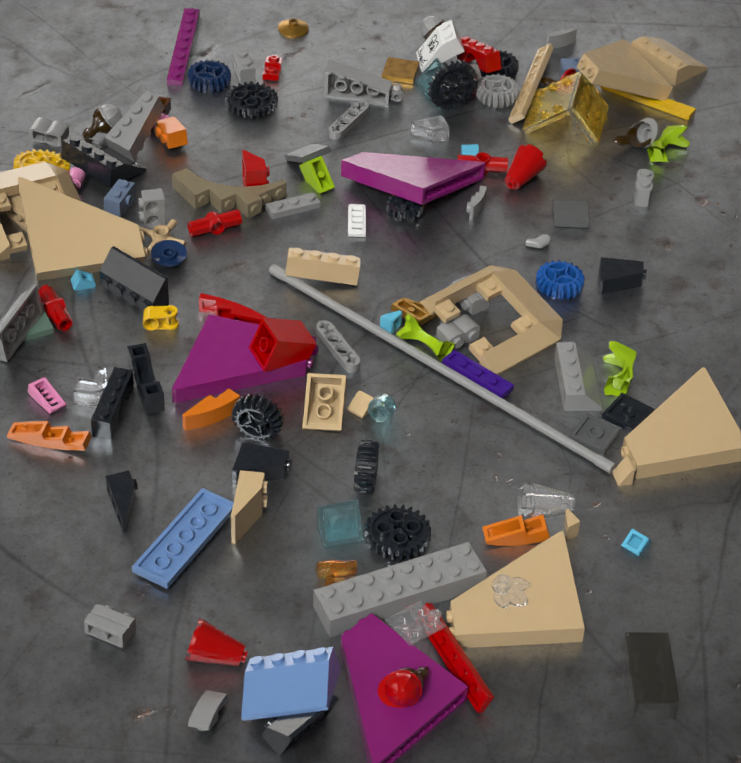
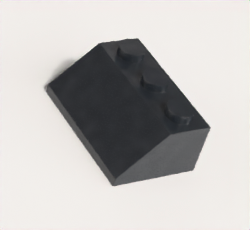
(289, 729)

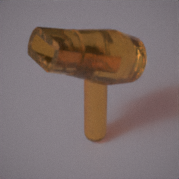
(335, 568)

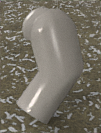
(540, 242)

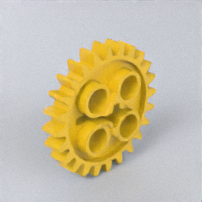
(40, 156)

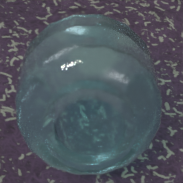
(381, 407)

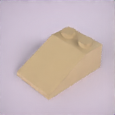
(325, 402)
(248, 503)

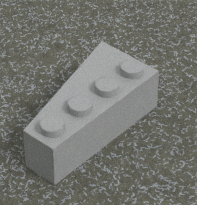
(355, 85)
(135, 126)

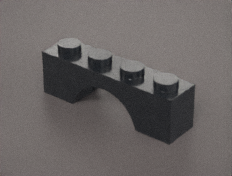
(148, 389)
(106, 413)

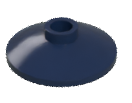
(168, 253)

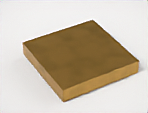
(400, 70)

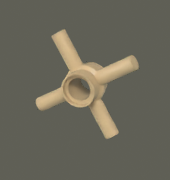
(160, 233)

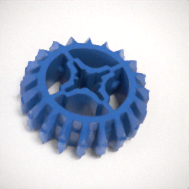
(560, 280)

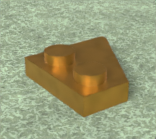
(414, 308)

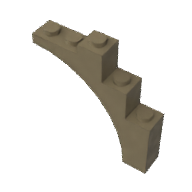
(225, 197)

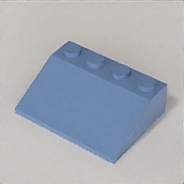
(289, 683)

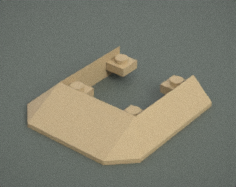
(41, 173)
(536, 329)

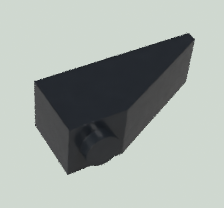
(121, 492)

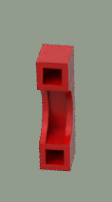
(486, 56)

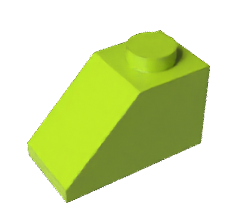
(317, 174)

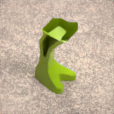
(670, 135)
(413, 330)
(623, 357)

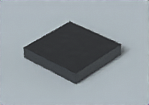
(626, 412)

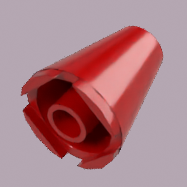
(525, 166)
(215, 646)

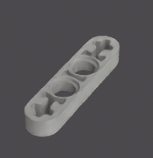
(351, 121)
(334, 347)

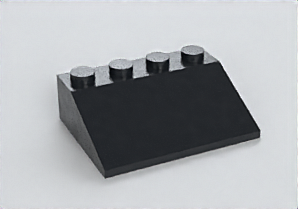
(99, 160)

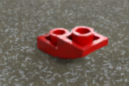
(272, 68)

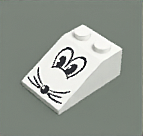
(441, 44)

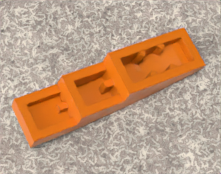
(43, 435)

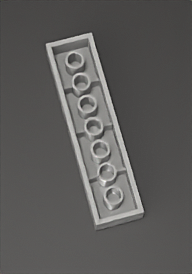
(393, 588)

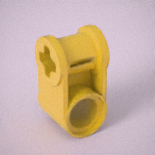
(158, 318)

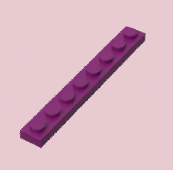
(183, 47)

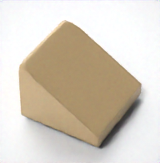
(360, 404)
(624, 472)
(571, 525)

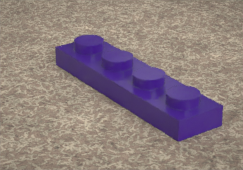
(478, 374)

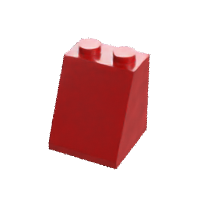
(281, 343)

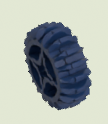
(209, 76)

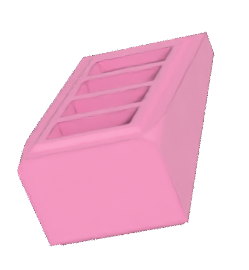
(43, 384)

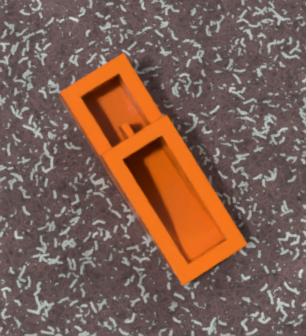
(210, 410)
(517, 531)

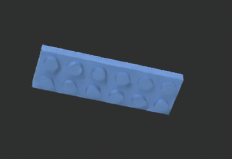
(183, 538)

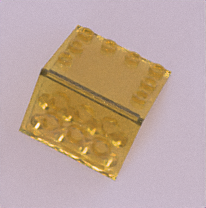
(569, 96)

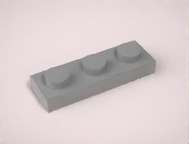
(292, 205)

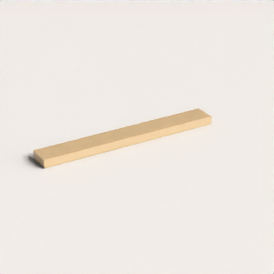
(531, 83)

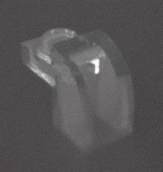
(88, 391)

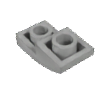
(561, 39)
(477, 203)
(206, 710)

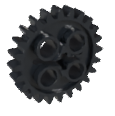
(452, 84)
(251, 99)
(397, 532)

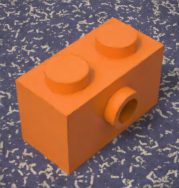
(171, 132)

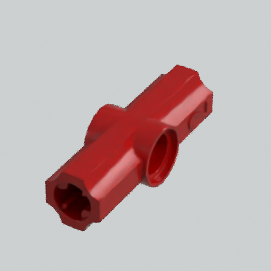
(492, 164)
(214, 223)
(55, 308)

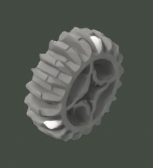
(497, 91)

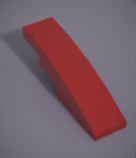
(228, 309)

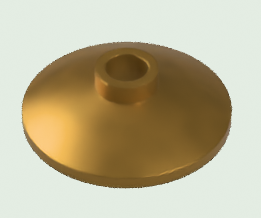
(293, 28)

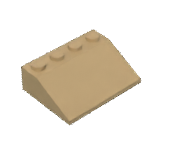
(668, 60)

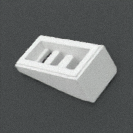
(356, 219)

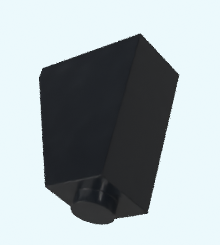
(620, 274)
(263, 459)

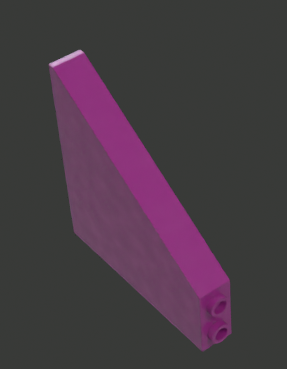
(412, 176)
(225, 362)
(370, 654)

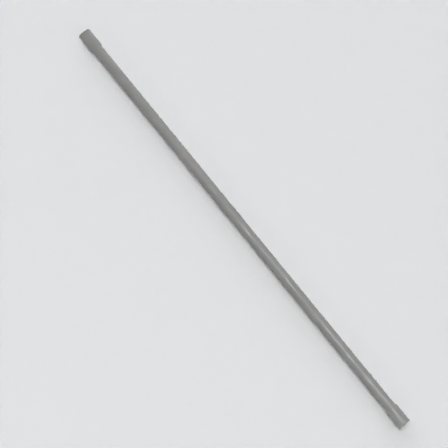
(599, 460)

